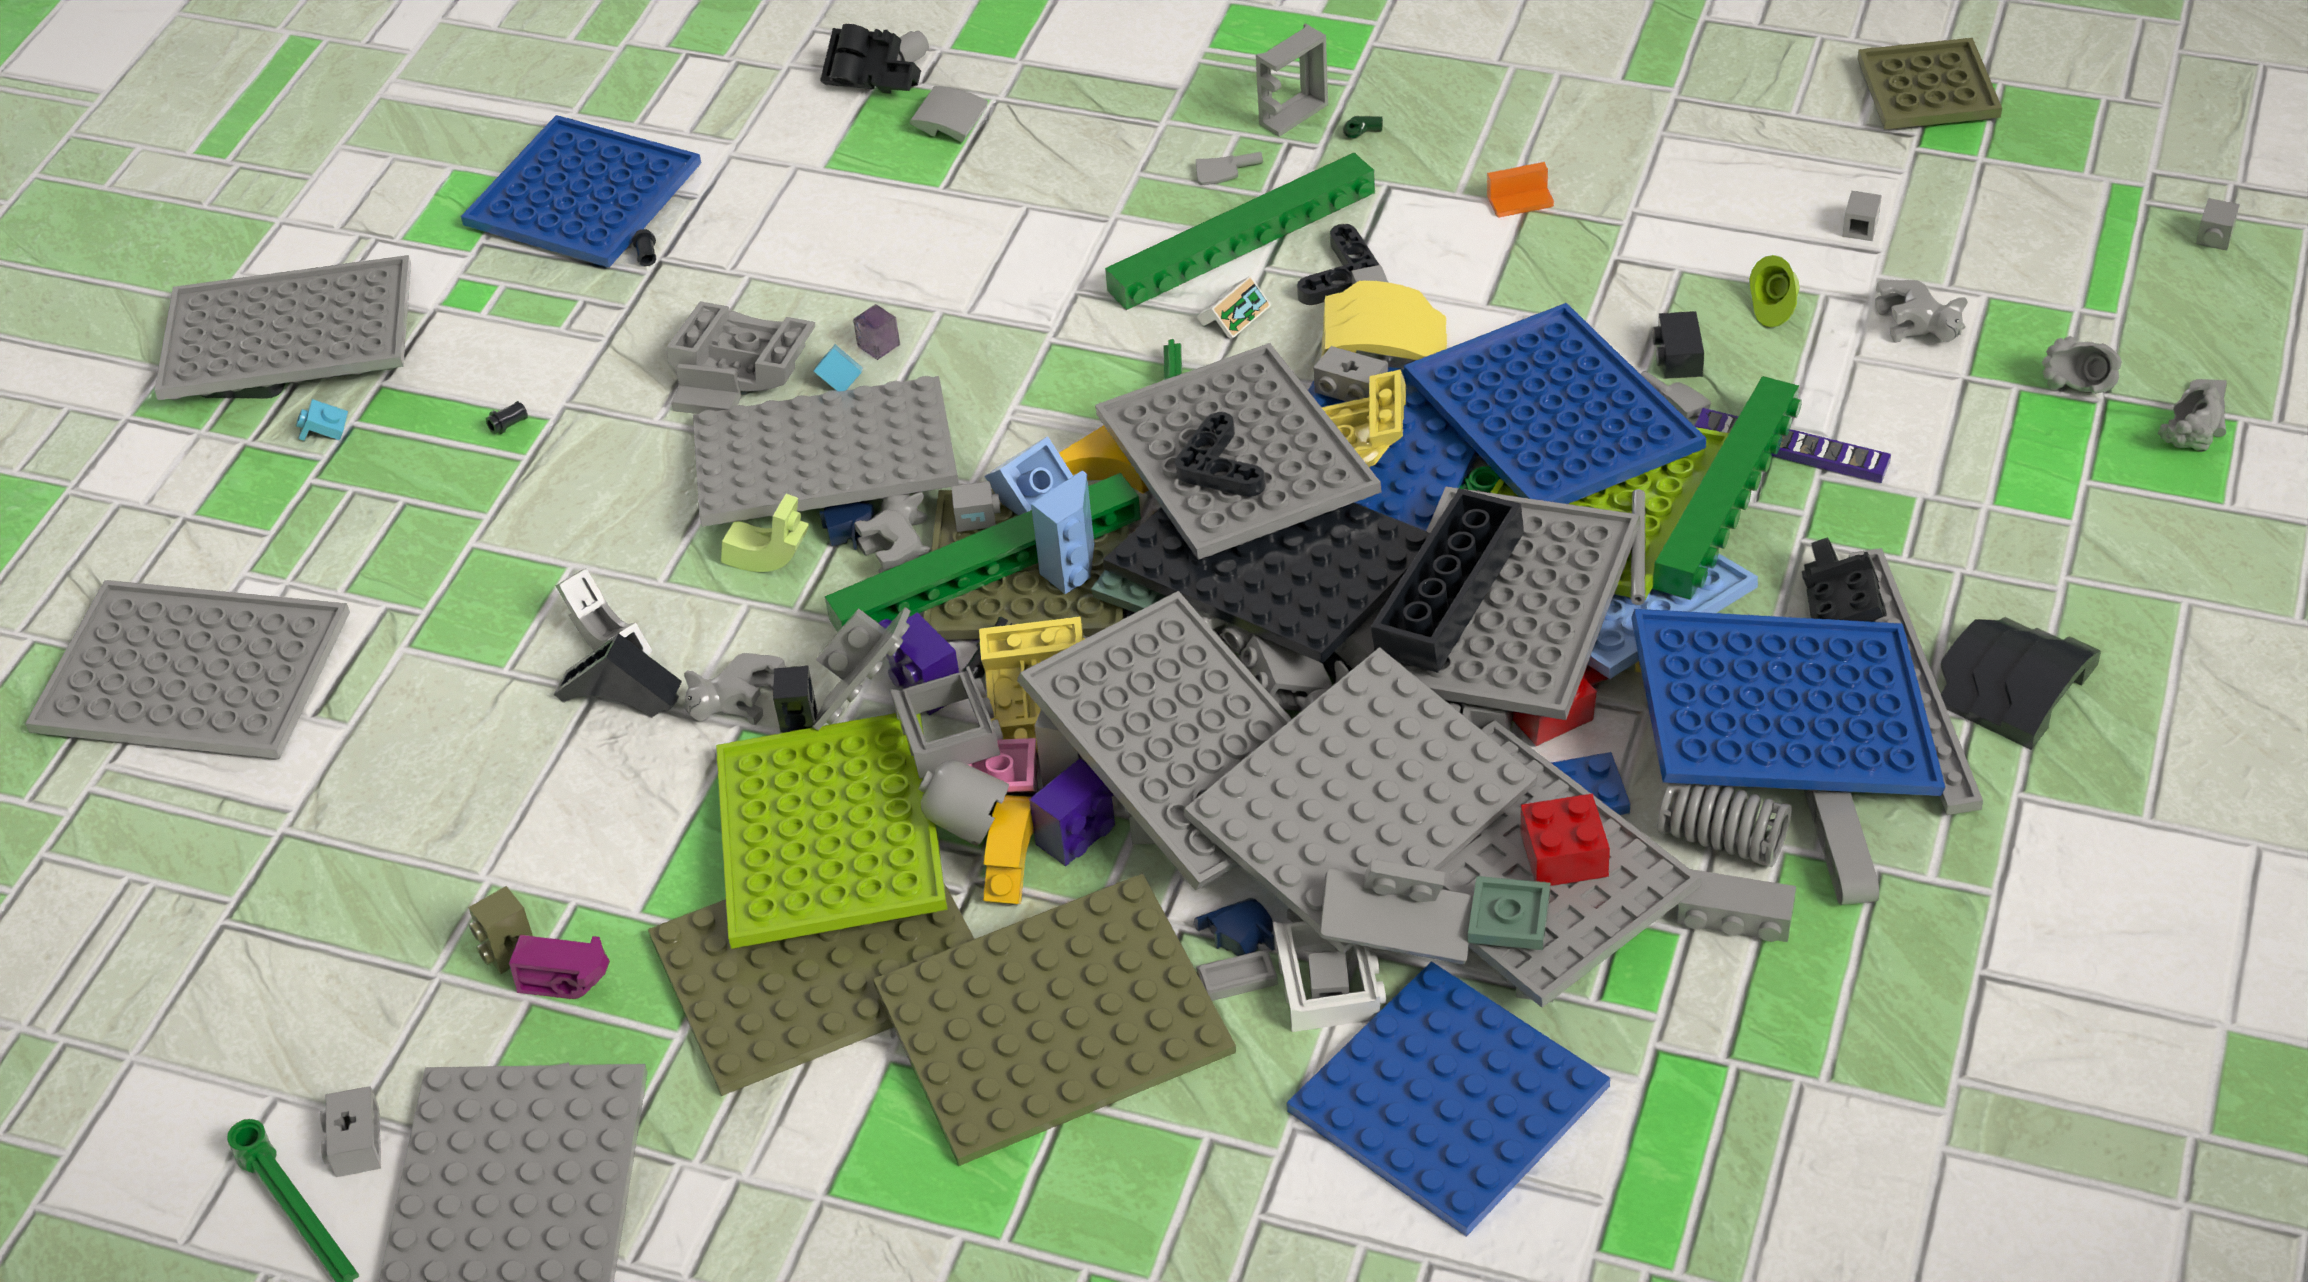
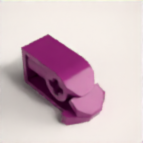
(557, 966)

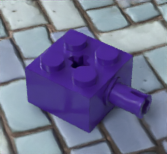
(921, 656)
(1072, 813)

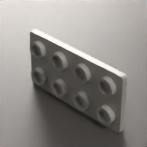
(856, 655)
(1397, 911)

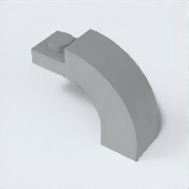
(593, 614)

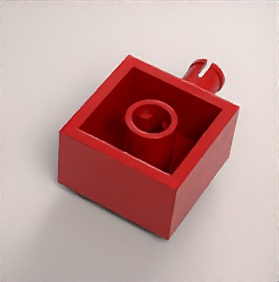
(1542, 729)

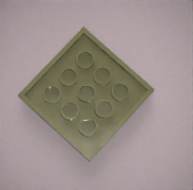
(1929, 83)

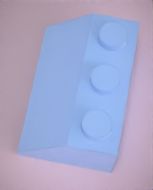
(1065, 533)

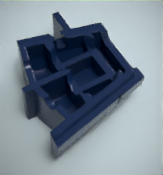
(841, 519)
(1239, 926)

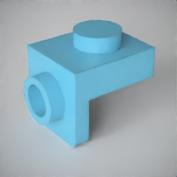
(322, 420)

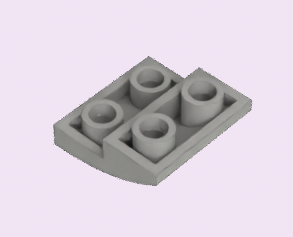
(949, 112)

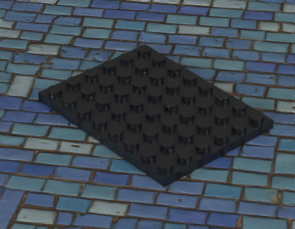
(1293, 586)

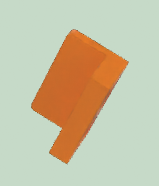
(1519, 189)

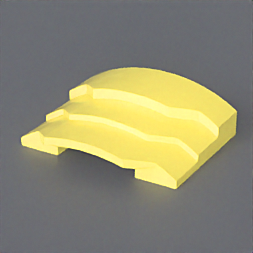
(1383, 321)
(1373, 421)
(1012, 650)

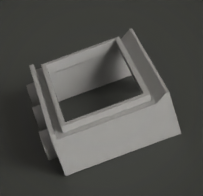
(1310, 48)
(963, 747)

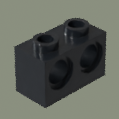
(794, 698)

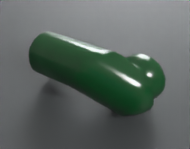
(1360, 124)

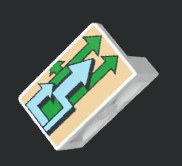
(1236, 307)

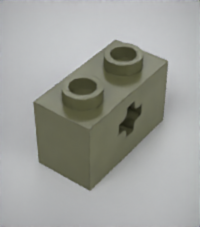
(497, 926)

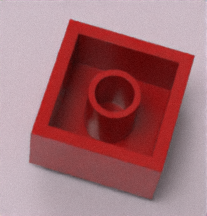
(1565, 840)

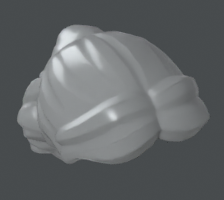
(2081, 366)
(2195, 418)

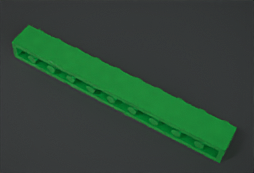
(1239, 230)
(1726, 488)
(972, 560)

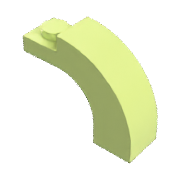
(765, 548)

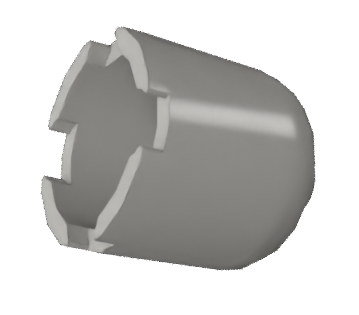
(961, 799)

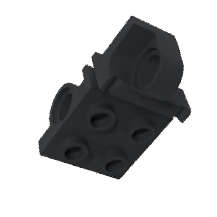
(867, 60)
(1843, 587)

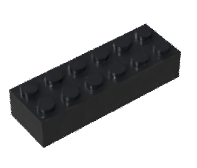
(1448, 579)

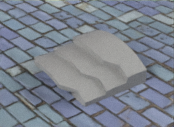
(755, 348)

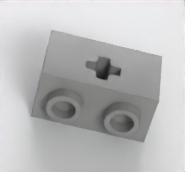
(1346, 374)
(351, 1131)

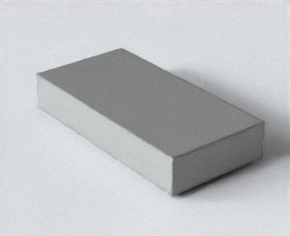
(1238, 975)

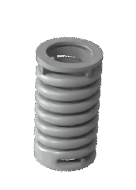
(1710, 802)

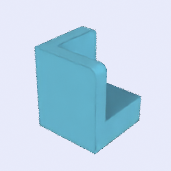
(838, 369)

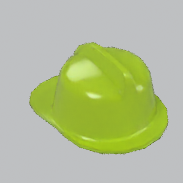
(1773, 290)

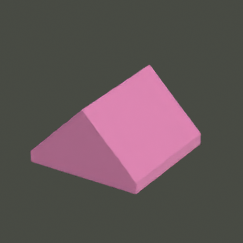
(1014, 765)

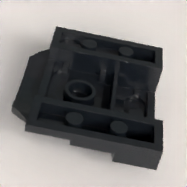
(2012, 676)

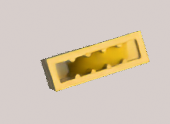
(1100, 459)

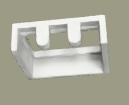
(1325, 1010)

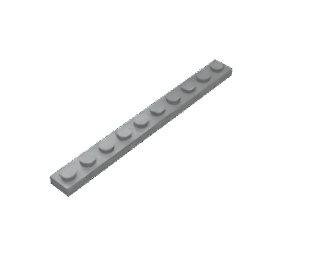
(1960, 790)

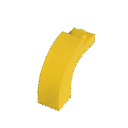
(1007, 850)

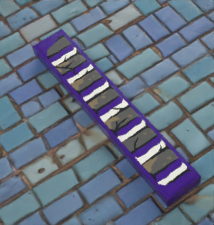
(1813, 449)

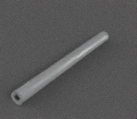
(1638, 551)

